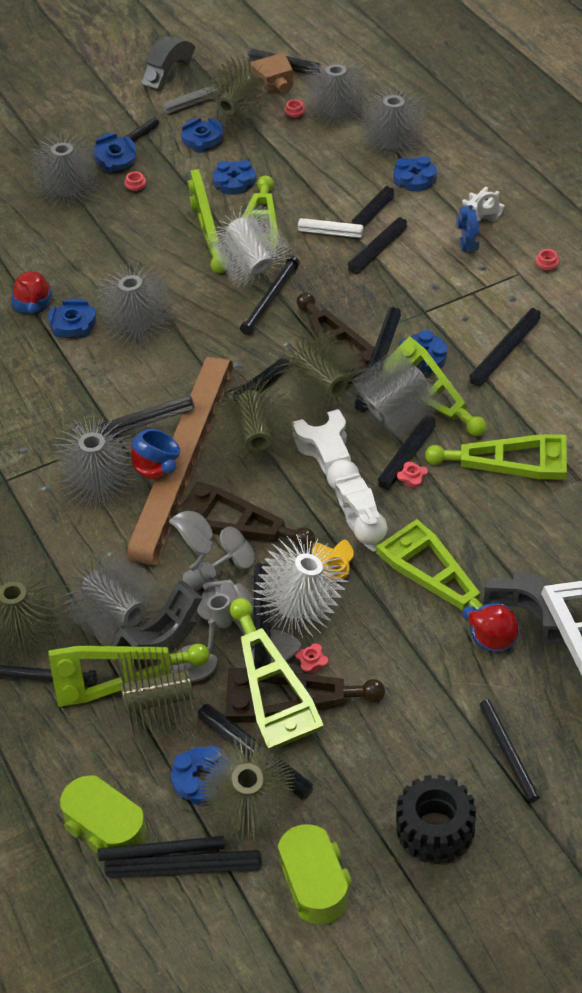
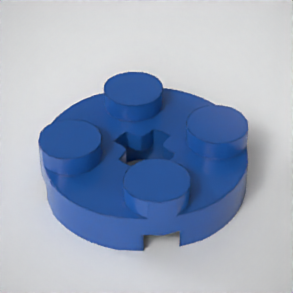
(202, 134)
(110, 161)
(405, 171)
(225, 172)
(468, 223)
(64, 326)
(435, 347)
(187, 766)

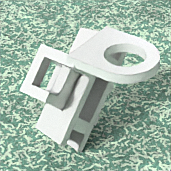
(488, 209)

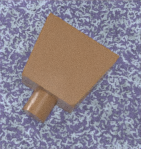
(279, 69)

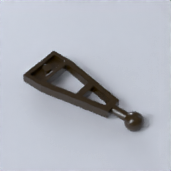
(306, 302)
(204, 497)
(240, 702)

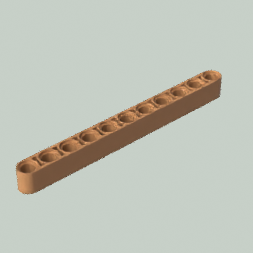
(169, 489)

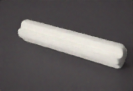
(330, 228)

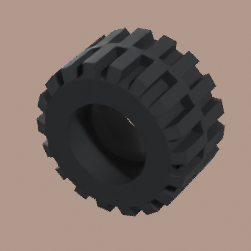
(429, 840)

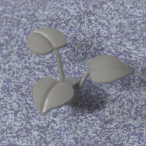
(197, 535)
(216, 610)

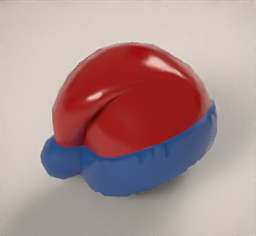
(31, 293)
(154, 453)
(492, 626)

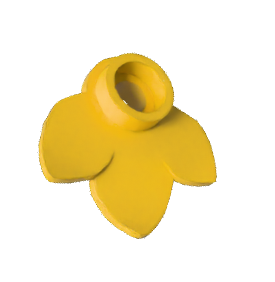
(344, 550)

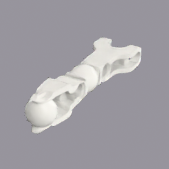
(355, 498)

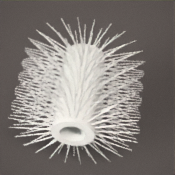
(249, 245)
(299, 586)

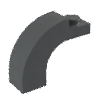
(162, 57)
(525, 593)
(168, 626)

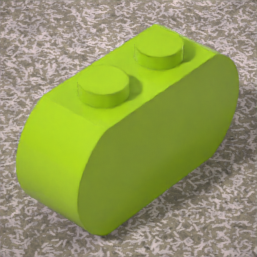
(101, 814)
(314, 874)

